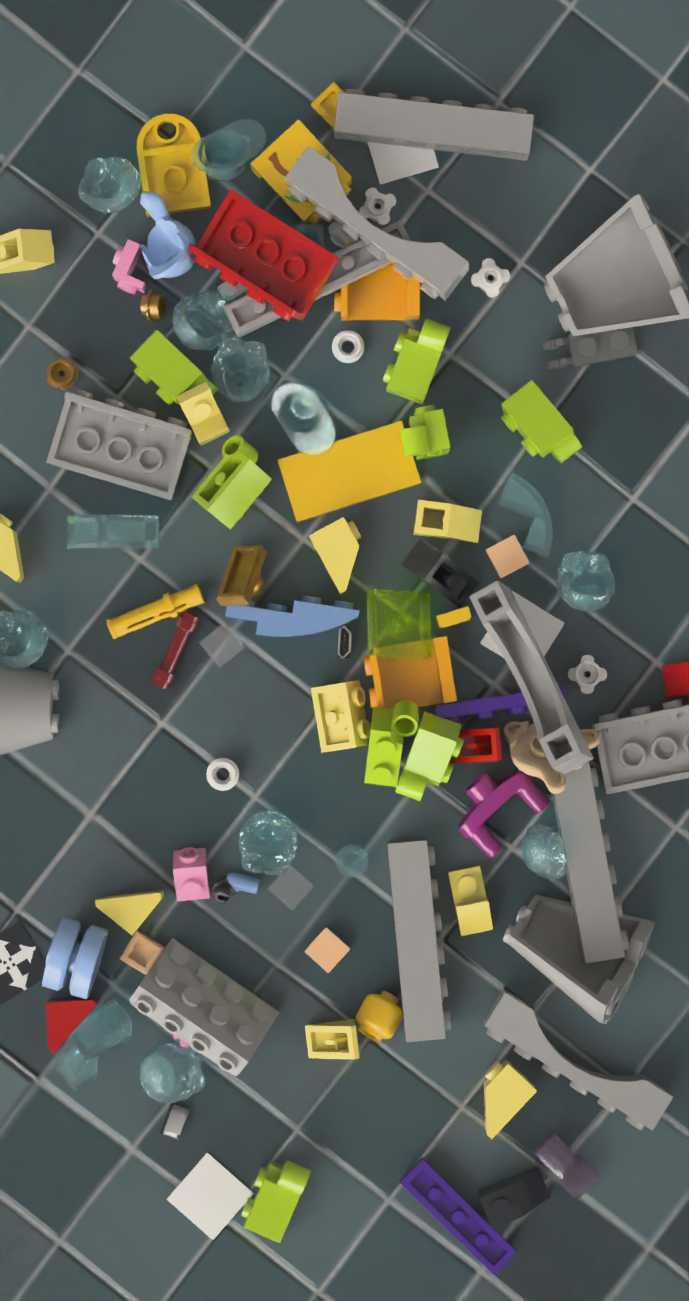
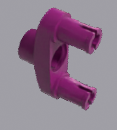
(489, 797)

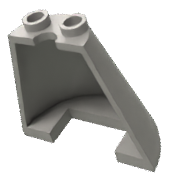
(620, 276)
(26, 707)
(550, 942)

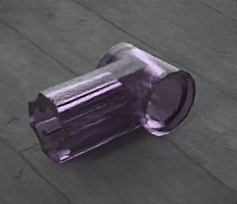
(572, 1171)

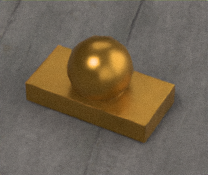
(242, 576)

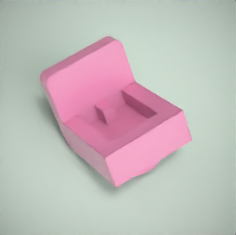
(125, 261)
(190, 874)

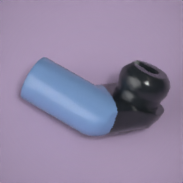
(231, 884)

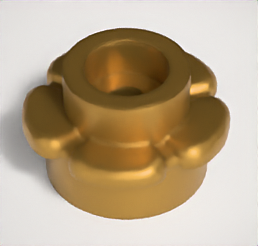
(154, 306)
(54, 369)

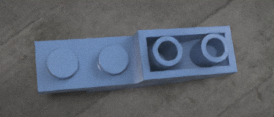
(306, 619)

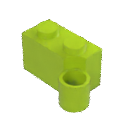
(416, 361)
(168, 368)
(539, 424)
(426, 434)
(232, 483)
(386, 741)
(430, 755)
(275, 1199)

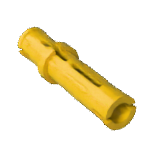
(150, 613)

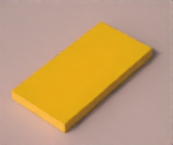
(348, 472)

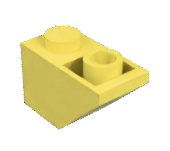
(447, 521)

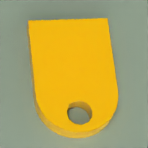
(168, 165)

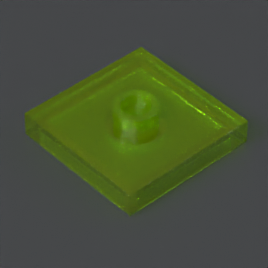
(399, 624)

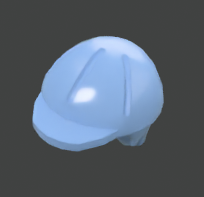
(167, 242)

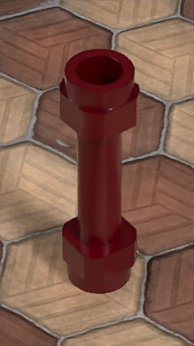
(163, 676)

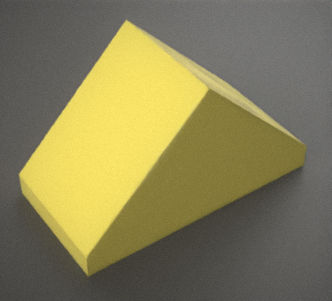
(129, 909)
(333, 1040)

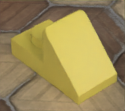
(203, 413)
(470, 900)

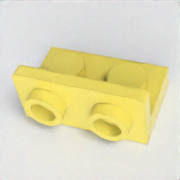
(341, 716)

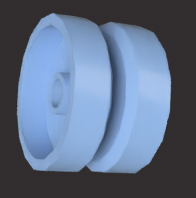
(70, 956)

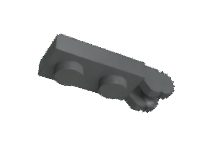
(593, 348)

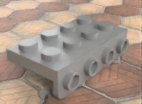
(120, 444)
(643, 747)
(204, 1007)

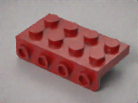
(264, 257)

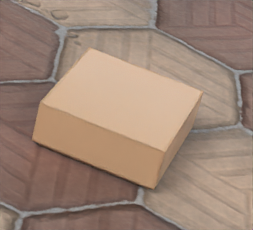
(507, 556)
(327, 949)
(142, 952)

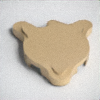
(530, 756)

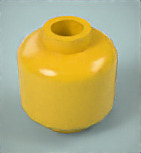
(379, 1016)

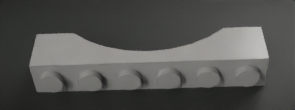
(431, 264)
(551, 715)
(633, 1095)

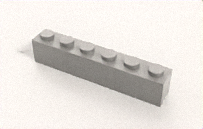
(433, 125)
(587, 868)
(416, 940)

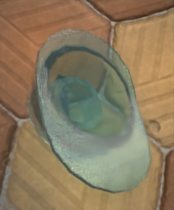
(228, 149)
(304, 417)

